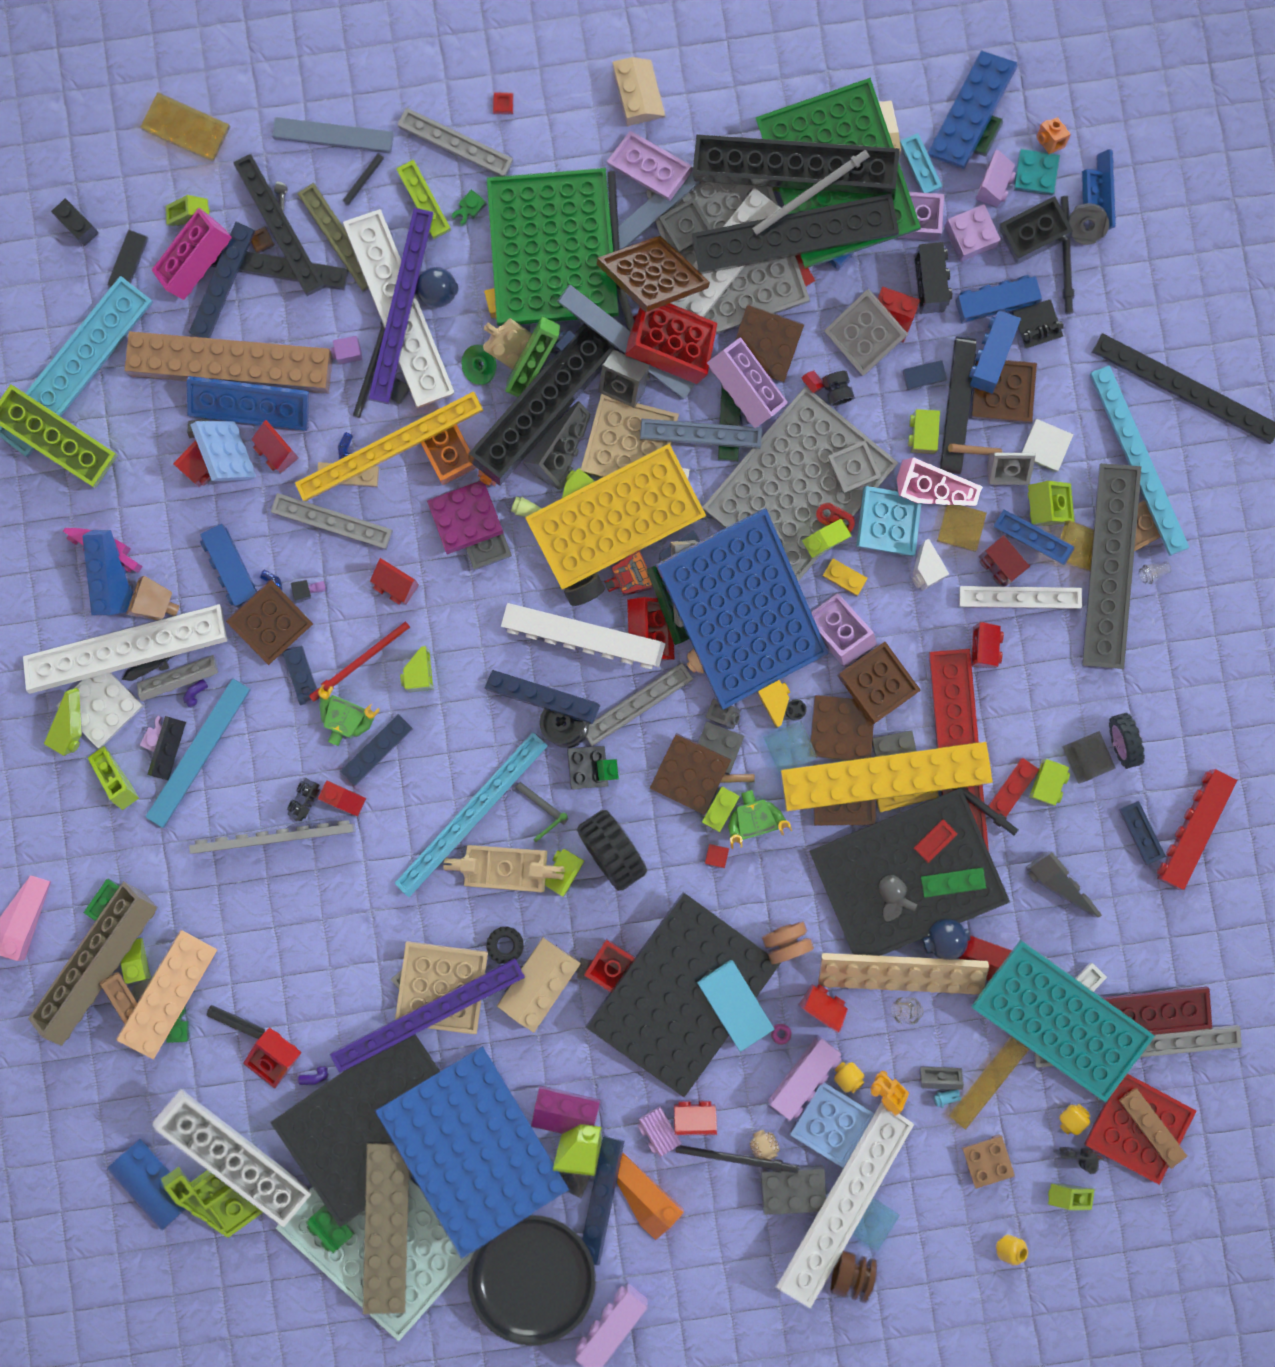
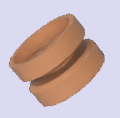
(786, 939)

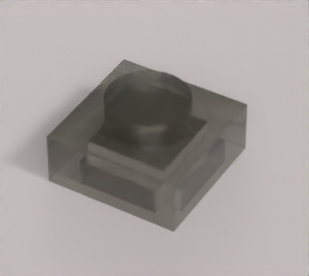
(585, 963)

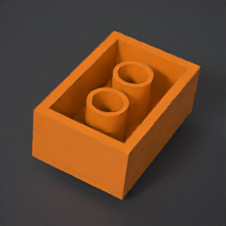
(448, 454)

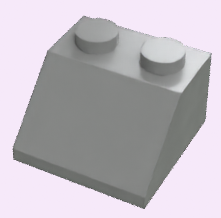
(1010, 468)

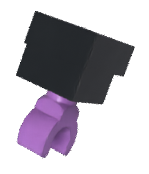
(302, 591)

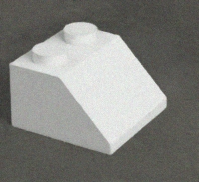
(928, 567)

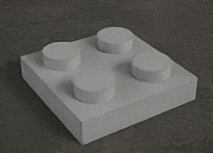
(854, 467)

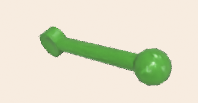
(563, 816)

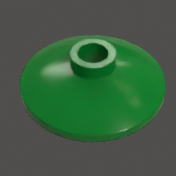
(473, 368)

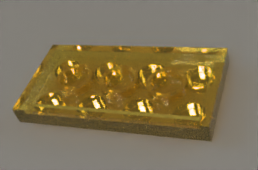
(185, 127)

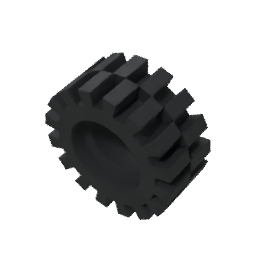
(493, 939)

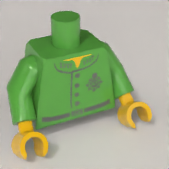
(343, 716)
(755, 819)

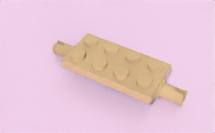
(504, 868)

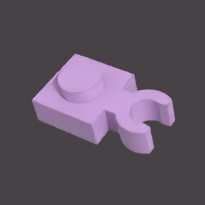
(152, 735)

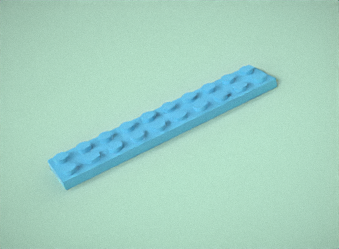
(85, 352)

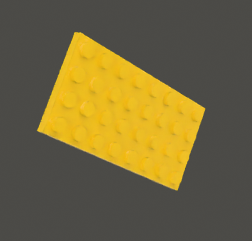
(615, 516)

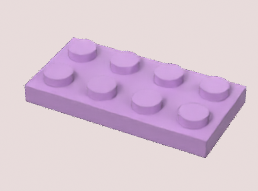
(650, 165)

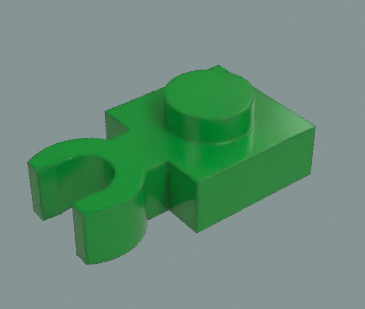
(470, 205)
(179, 1031)

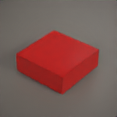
(503, 103)
(813, 381)
(717, 855)

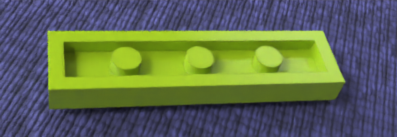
(423, 197)

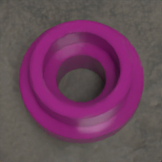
(787, 1036)

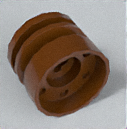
(853, 1276)

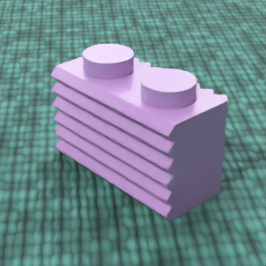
(659, 1131)

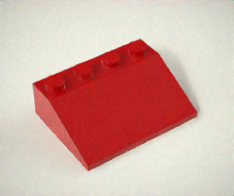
(673, 341)

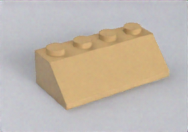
(545, 978)

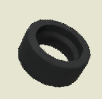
(584, 590)

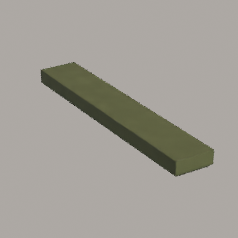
(332, 230)

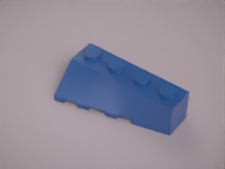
(105, 574)

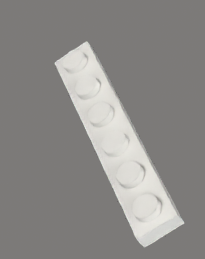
(1020, 597)

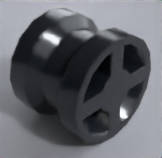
(798, 708)

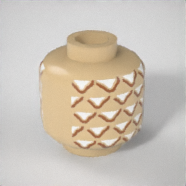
(764, 1145)

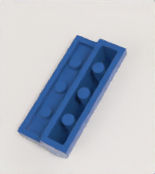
(141, 1177)

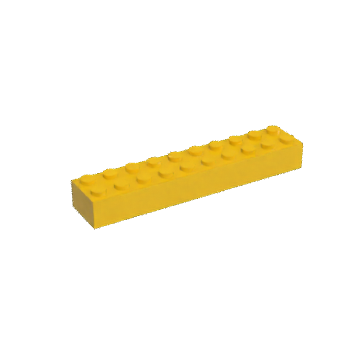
(886, 776)

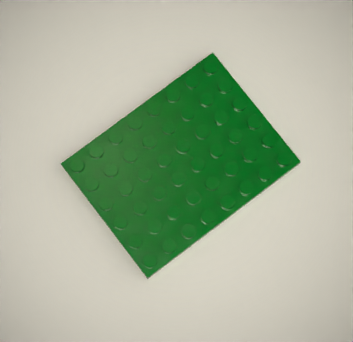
(847, 118)
(546, 238)

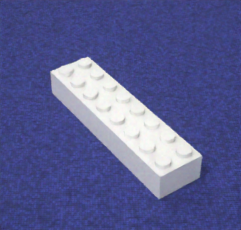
(231, 1158)

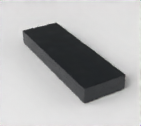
(128, 257)

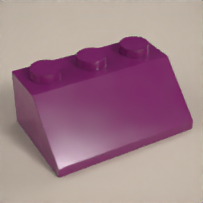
(563, 1110)

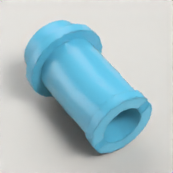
(946, 1097)

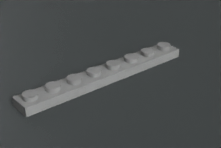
(281, 835)

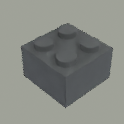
(623, 378)

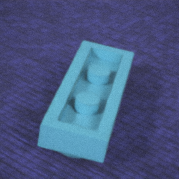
(920, 164)

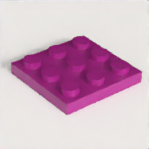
(465, 517)

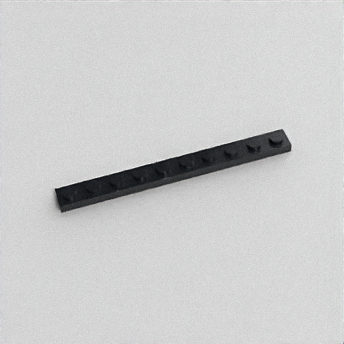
(1185, 388)

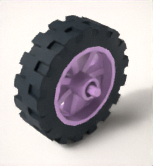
(1126, 740)

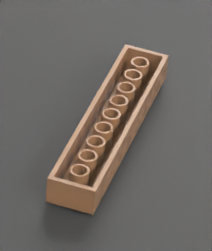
(228, 360)

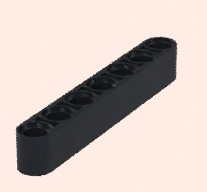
(958, 403)

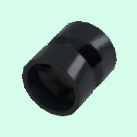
(838, 395)

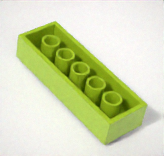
(54, 437)

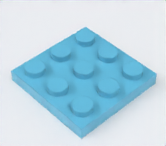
(888, 522)

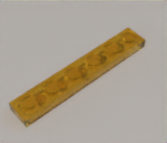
(988, 1082)

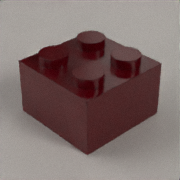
(1003, 561)

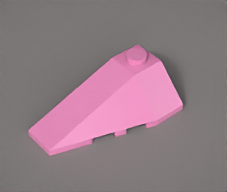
(932, 485)
(21, 918)

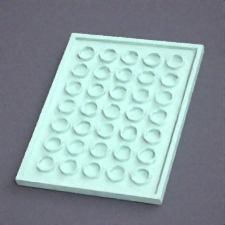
(429, 1267)

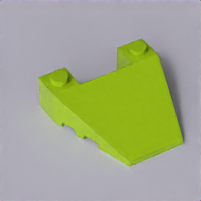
(211, 1201)

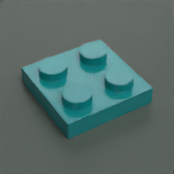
(1036, 172)

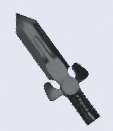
(142, 669)

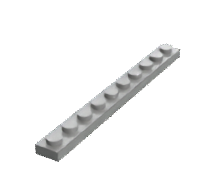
(1184, 1042)

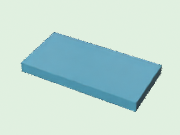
(735, 1005)

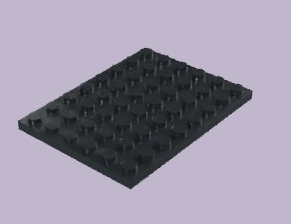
(860, 860)
(658, 1008)
(335, 1123)

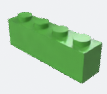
(532, 356)

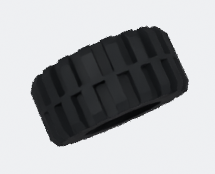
(612, 850)

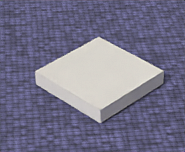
(1048, 444)

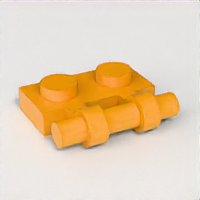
(892, 1091)

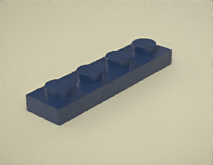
(376, 750)

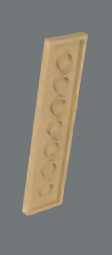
(902, 973)

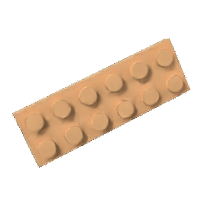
(166, 994)

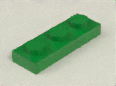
(953, 882)

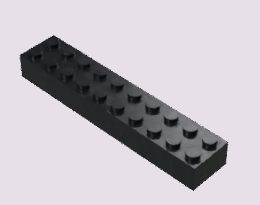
(793, 164)
(541, 405)

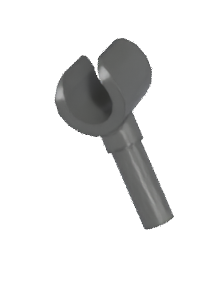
(282, 189)

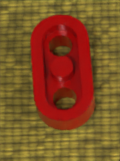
(836, 514)

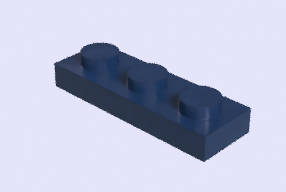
(1142, 833)

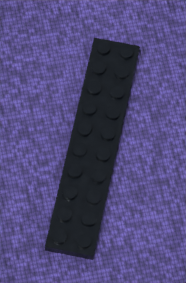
(796, 234)

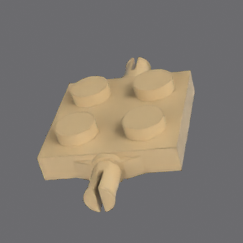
(506, 342)

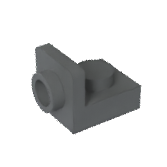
(729, 716)

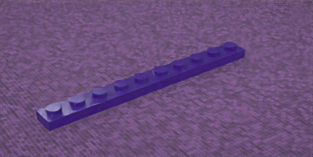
(401, 306)
(427, 1015)

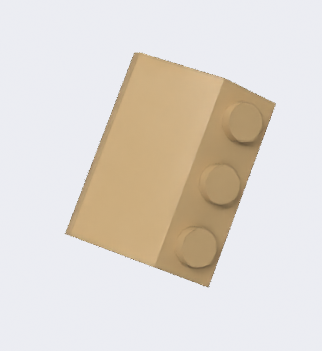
(638, 90)

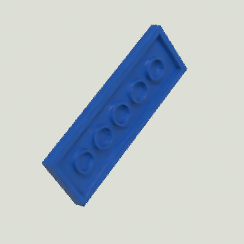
(972, 109)
(247, 403)

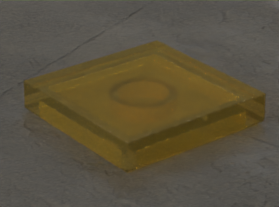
(962, 527)
(1082, 539)

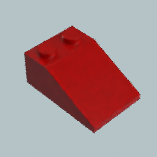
(823, 1007)

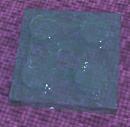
(790, 747)
(876, 1224)

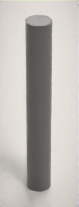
(539, 801)

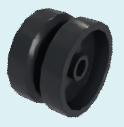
(563, 736)

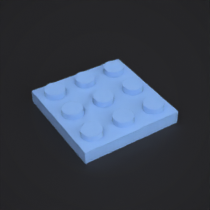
(223, 450)
(832, 1124)

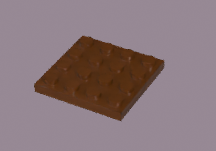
(653, 273)

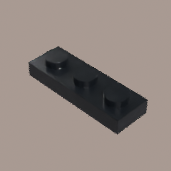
(166, 748)

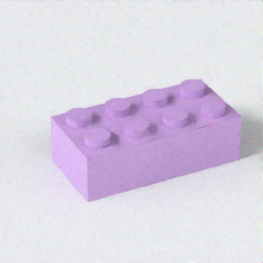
(747, 383)
(804, 1078)
(611, 1328)

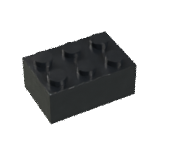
(1035, 230)
(932, 277)

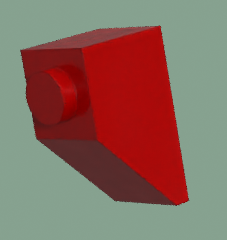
(342, 798)

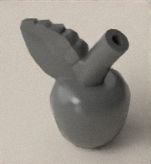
(893, 892)

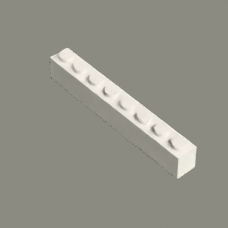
(583, 635)

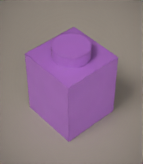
(347, 350)

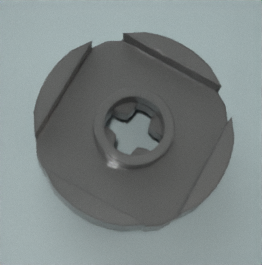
(1094, 232)

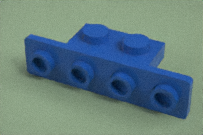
(1099, 185)

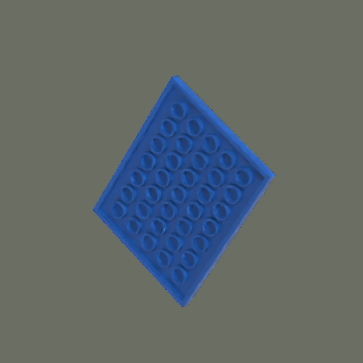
(742, 608)
(471, 1151)

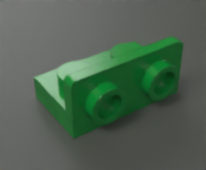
(328, 1230)

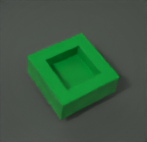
(607, 770)

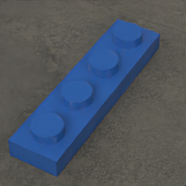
(1034, 537)

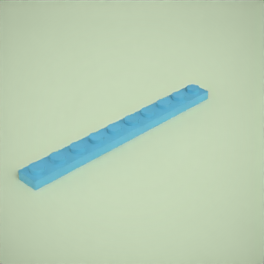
(1137, 455)
(470, 814)

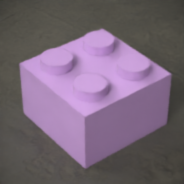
(972, 233)

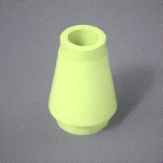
(523, 507)

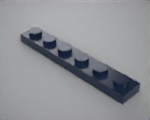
(222, 281)
(542, 696)
(602, 1196)

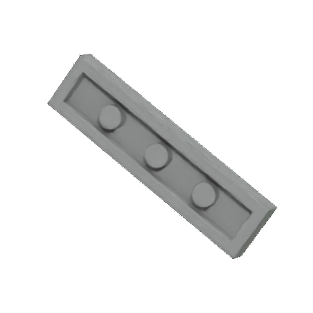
(177, 678)

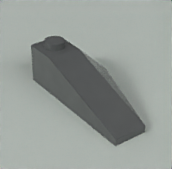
(555, 451)
(1053, 875)

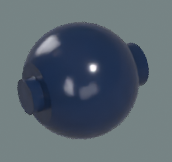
(436, 287)
(947, 939)

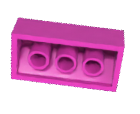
(191, 254)

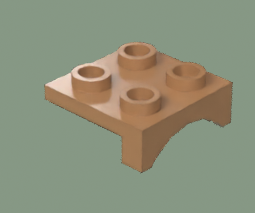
(988, 1161)

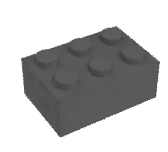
(792, 1191)

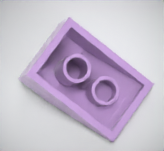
(843, 630)

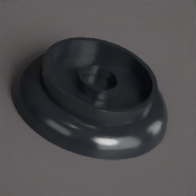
(532, 1282)

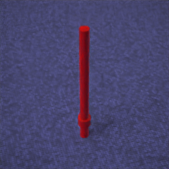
(361, 660)

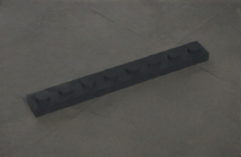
(278, 225)
(279, 268)

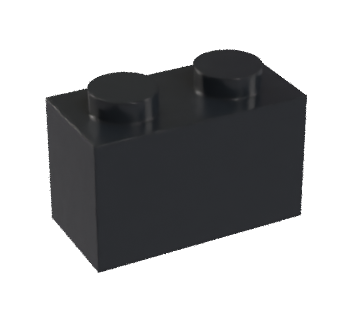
(74, 222)

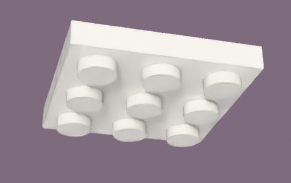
(105, 707)

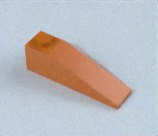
(648, 1201)

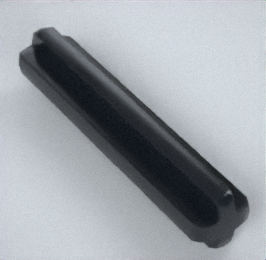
(235, 1022)

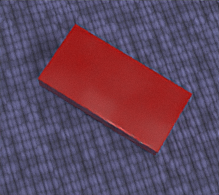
(935, 840)

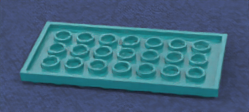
(1062, 1021)

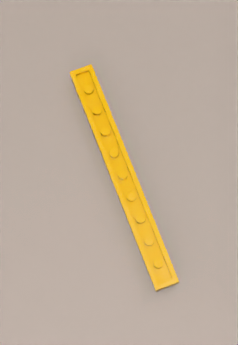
(389, 446)

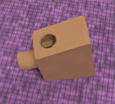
(151, 600)

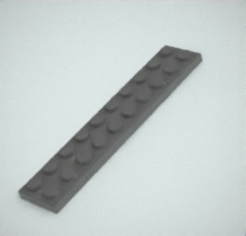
(1111, 566)

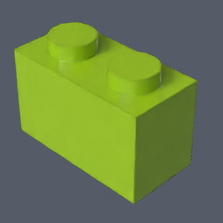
(924, 431)
(1049, 782)
(720, 809)

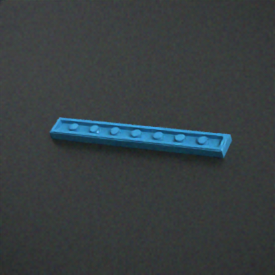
(198, 753)

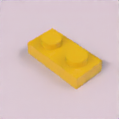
(844, 577)

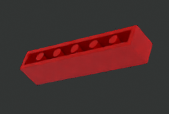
(1196, 829)

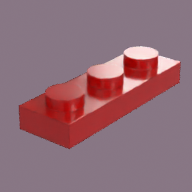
(1013, 787)

